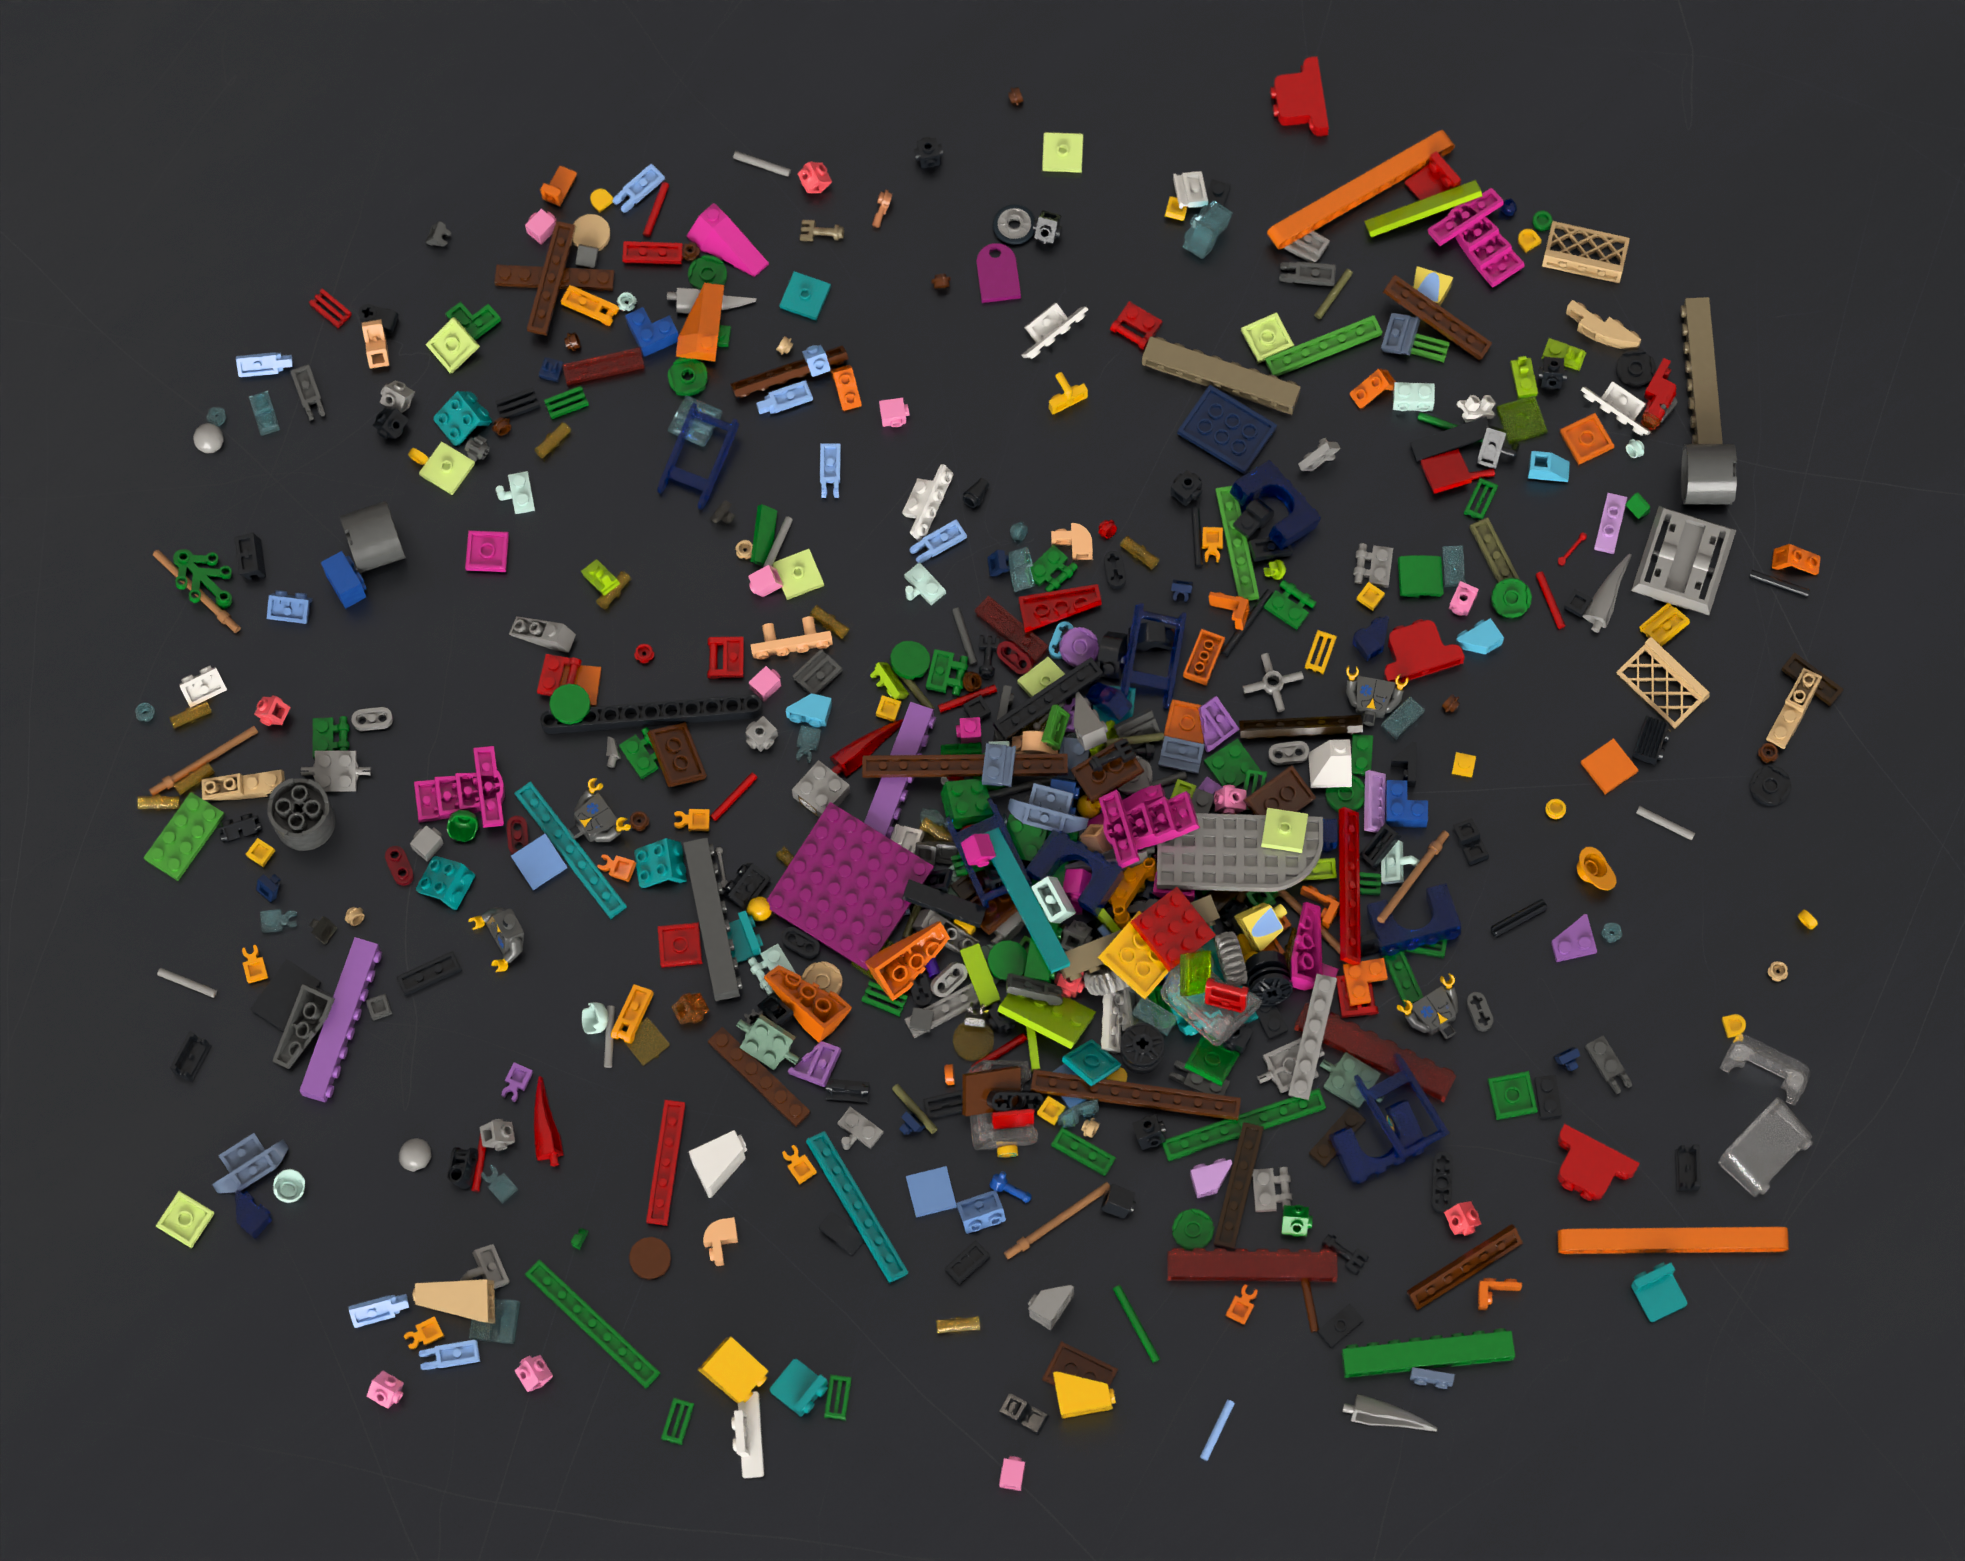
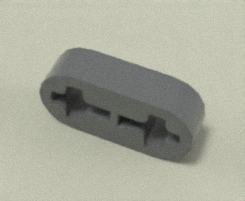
(1475, 1013)

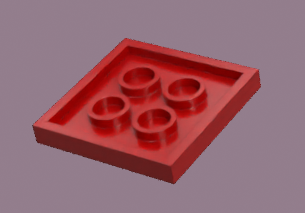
(1172, 928)

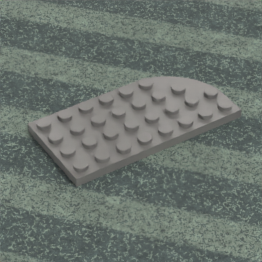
(1229, 856)

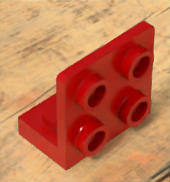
(1433, 178)

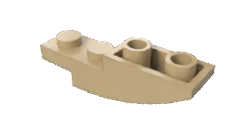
(1608, 332)
(1794, 708)
(241, 787)

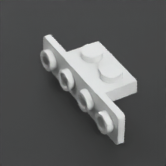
(1048, 325)
(1621, 403)
(926, 500)
(749, 1436)

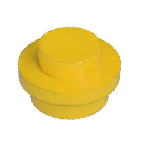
(1555, 808)

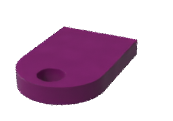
(998, 275)

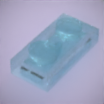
(1453, 565)
(1403, 717)
(1155, 1015)

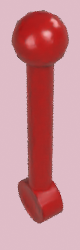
(1562, 560)

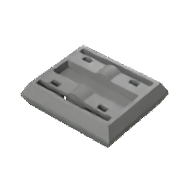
(1683, 560)

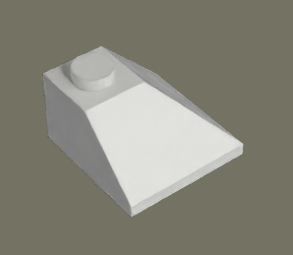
(1331, 765)

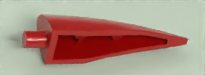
(850, 756)
(546, 1135)

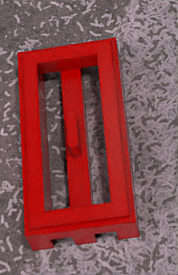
(318, 298)

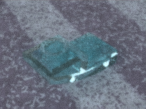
(264, 413)
(1020, 571)
(1071, 1116)

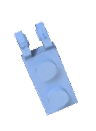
(639, 187)
(830, 467)
(939, 541)
(451, 1354)

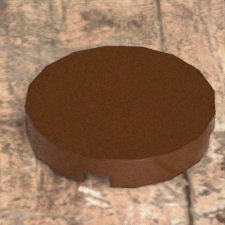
(650, 1258)

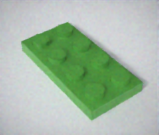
(184, 836)

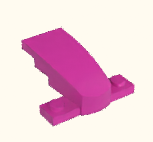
(1479, 237)
(464, 791)
(1145, 823)

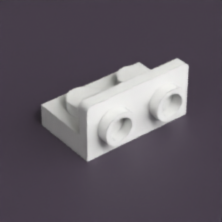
(202, 686)

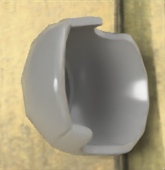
(208, 438)
(415, 1154)

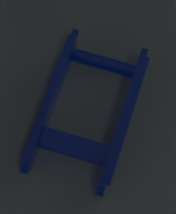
(687, 477)
(1146, 679)
(980, 828)
(1386, 1087)

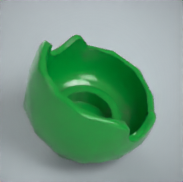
(462, 825)

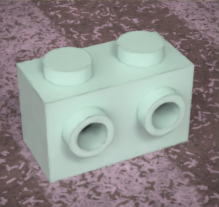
(1413, 396)
(1053, 900)

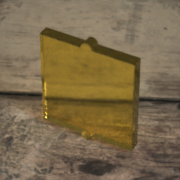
(647, 1042)

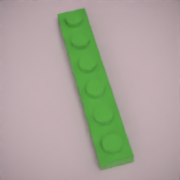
(1323, 346)
(1236, 545)

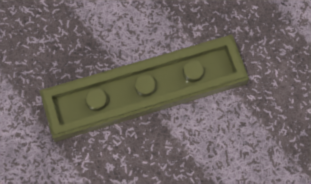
(1493, 550)

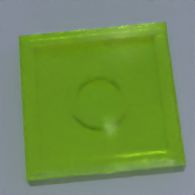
(1521, 419)
(1194, 972)

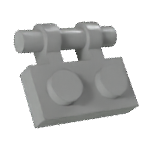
(1380, 565)
(1264, 1189)

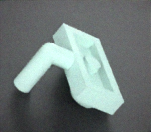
(520, 492)
(923, 584)
(1393, 864)

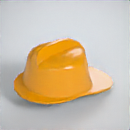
(1594, 869)

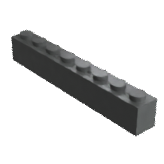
(711, 919)

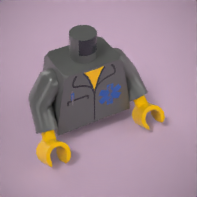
(1373, 696)
(595, 817)
(505, 931)
(1434, 1010)

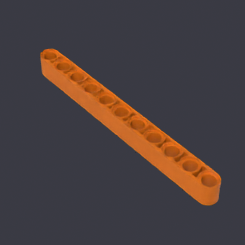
(1359, 190)
(1673, 1240)

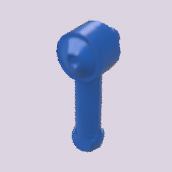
(999, 1183)

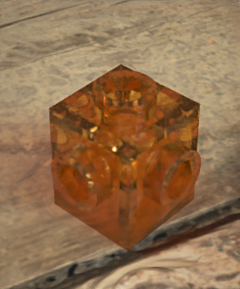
(690, 1008)

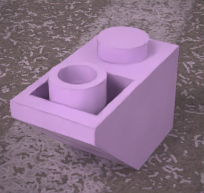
(1209, 1178)

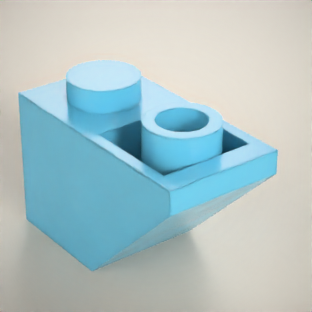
(1548, 467)
(1481, 638)
(811, 709)

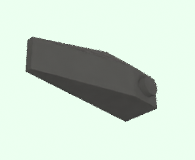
(304, 1021)

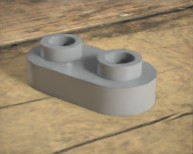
(372, 718)
(1288, 754)
(949, 981)

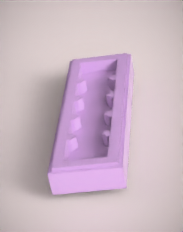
(1610, 523)
(1374, 801)

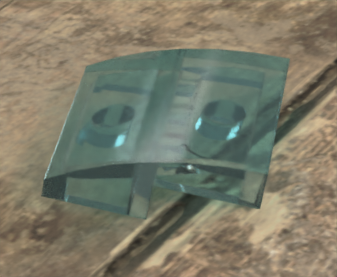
(699, 431)
(504, 1327)

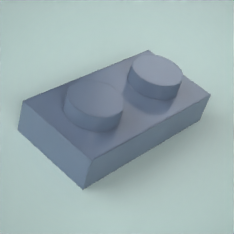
(1424, 1376)

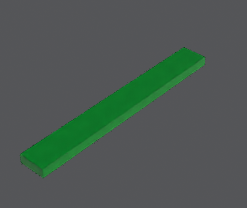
(1231, 1129)
(592, 1323)

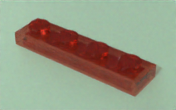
(603, 366)
(1011, 628)

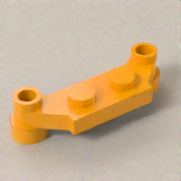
(1128, 889)

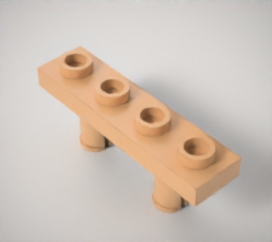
(784, 646)

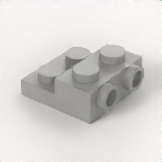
(1127, 1001)

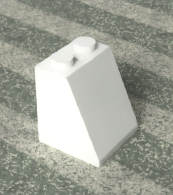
(718, 1160)

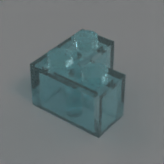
(1206, 228)

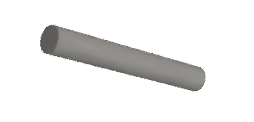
(761, 163)
(778, 541)
(1665, 823)
(187, 982)
(608, 1055)

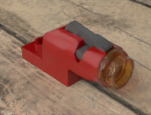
(1660, 397)

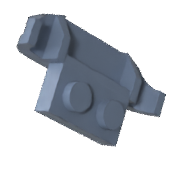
(1048, 810)
(248, 1163)

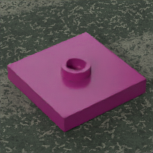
(487, 551)

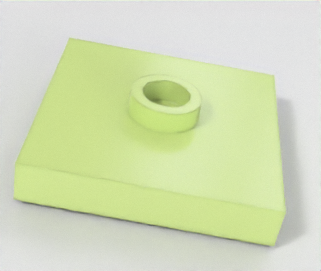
(1062, 152)
(1267, 337)
(452, 345)
(447, 468)
(798, 574)
(1040, 677)
(1284, 830)
(185, 1219)

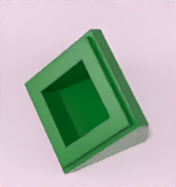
(1638, 506)

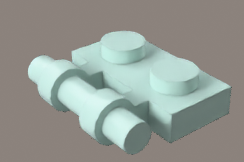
(771, 958)

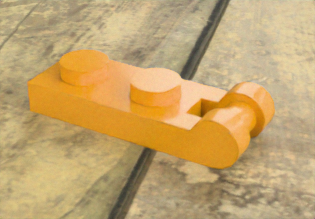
(589, 305)
(632, 1013)

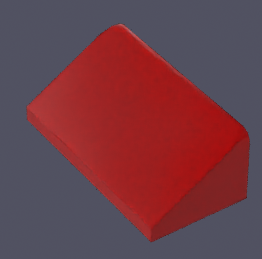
(1012, 1118)

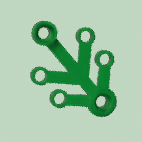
(202, 575)

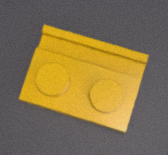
(1664, 624)

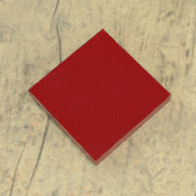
(1446, 471)
(679, 945)

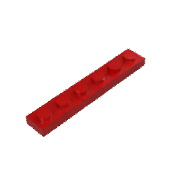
(666, 1162)

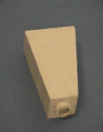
(463, 1298)

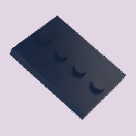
(1227, 429)

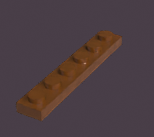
(530, 277)
(551, 278)
(1437, 317)
(783, 373)
(759, 1077)
(1464, 1266)

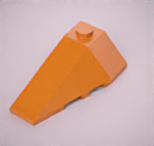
(701, 330)
(902, 962)
(812, 1007)

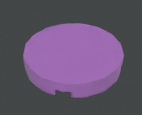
(1078, 646)

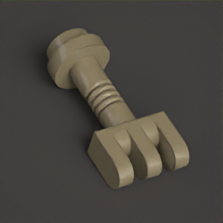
(810, 230)

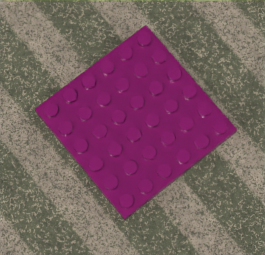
(847, 885)

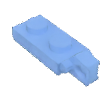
(262, 364)
(785, 398)
(377, 1309)

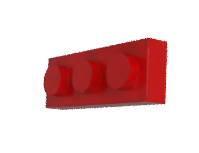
(652, 252)

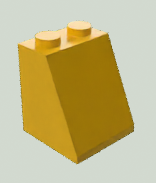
(734, 1370)
(1081, 1395)

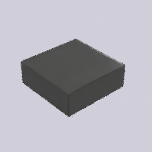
(587, 256)
(379, 1007)
(921, 1019)

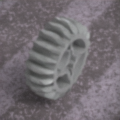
(1231, 959)
(1103, 981)

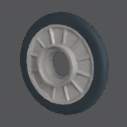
(1008, 214)

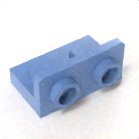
(288, 607)
(981, 1211)

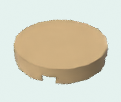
(591, 231)
(825, 975)

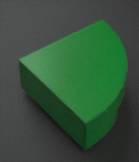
(579, 1238)

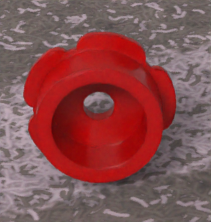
(1107, 528)
(644, 648)

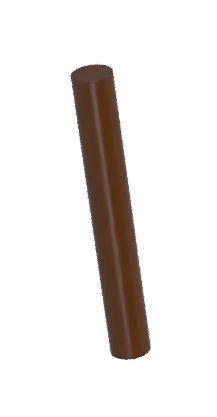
(1309, 1305)

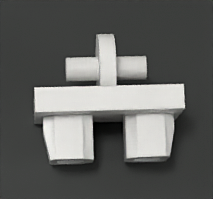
(1476, 408)

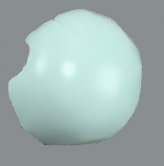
(594, 1018)
(289, 1185)

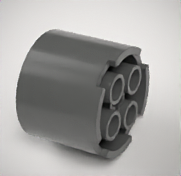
(1708, 474)
(372, 536)
(305, 829)

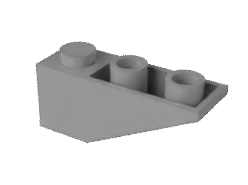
(543, 633)
(1087, 725)
(958, 938)

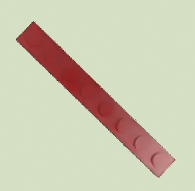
(1349, 886)

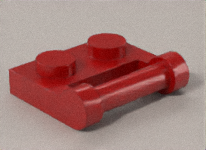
(1138, 320)
(732, 657)
(553, 672)
(1226, 996)
(1356, 1010)

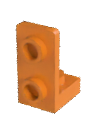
(559, 186)
(846, 387)
(1372, 387)
(1797, 557)
(1238, 604)
(1328, 914)
(1485, 1297)

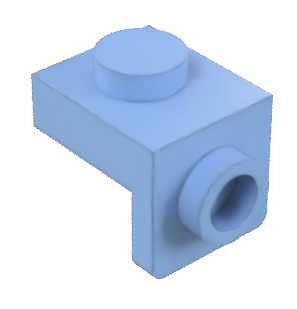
(816, 360)

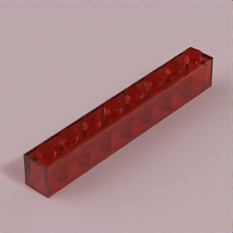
(1379, 1054)
(1251, 1266)

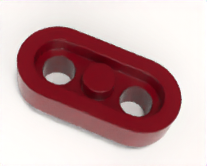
(1015, 658)
(517, 837)
(399, 864)

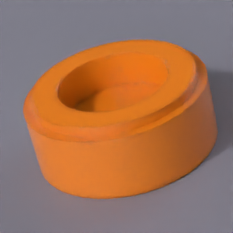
(949, 1074)

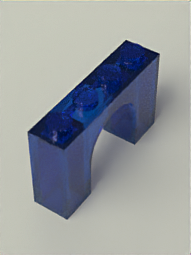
(1270, 481)
(1061, 849)
(1394, 938)
(1357, 1163)

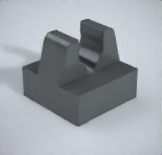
(435, 233)

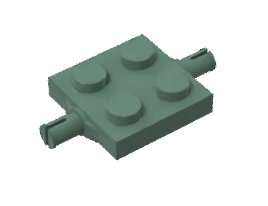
(767, 1042)
(1342, 1081)

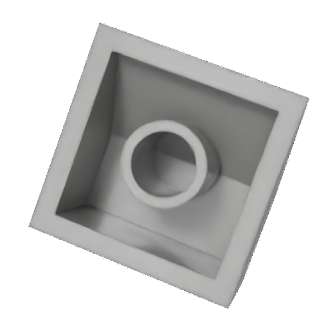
(1050, 1304)

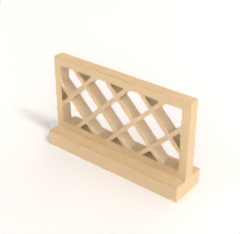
(1583, 264)
(1675, 670)

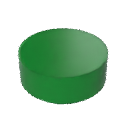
(1542, 220)

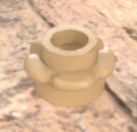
(785, 345)
(744, 544)
(354, 916)
(1778, 966)
(1090, 1127)

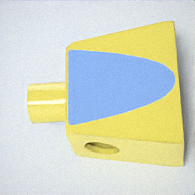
(1432, 284)
(1261, 924)

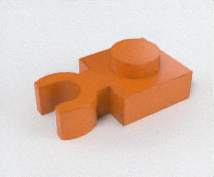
(619, 868)
(1241, 1307)

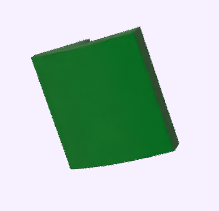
(1420, 576)

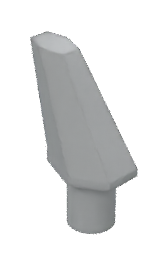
(612, 752)

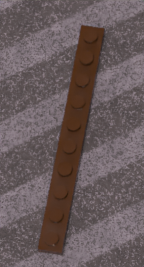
(959, 765)
(1136, 1095)

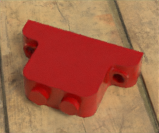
(1301, 98)
(1419, 652)
(1591, 1164)

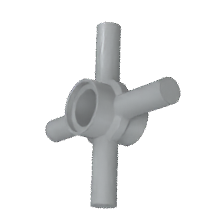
(1274, 690)

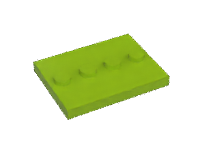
(1060, 1023)

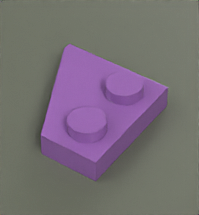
(1215, 723)
(1574, 941)
(817, 1064)

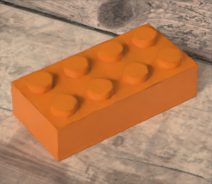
(1204, 657)

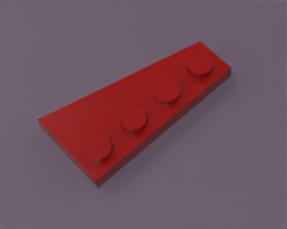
(1053, 606)

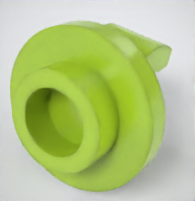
(1276, 570)

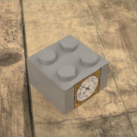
(820, 788)

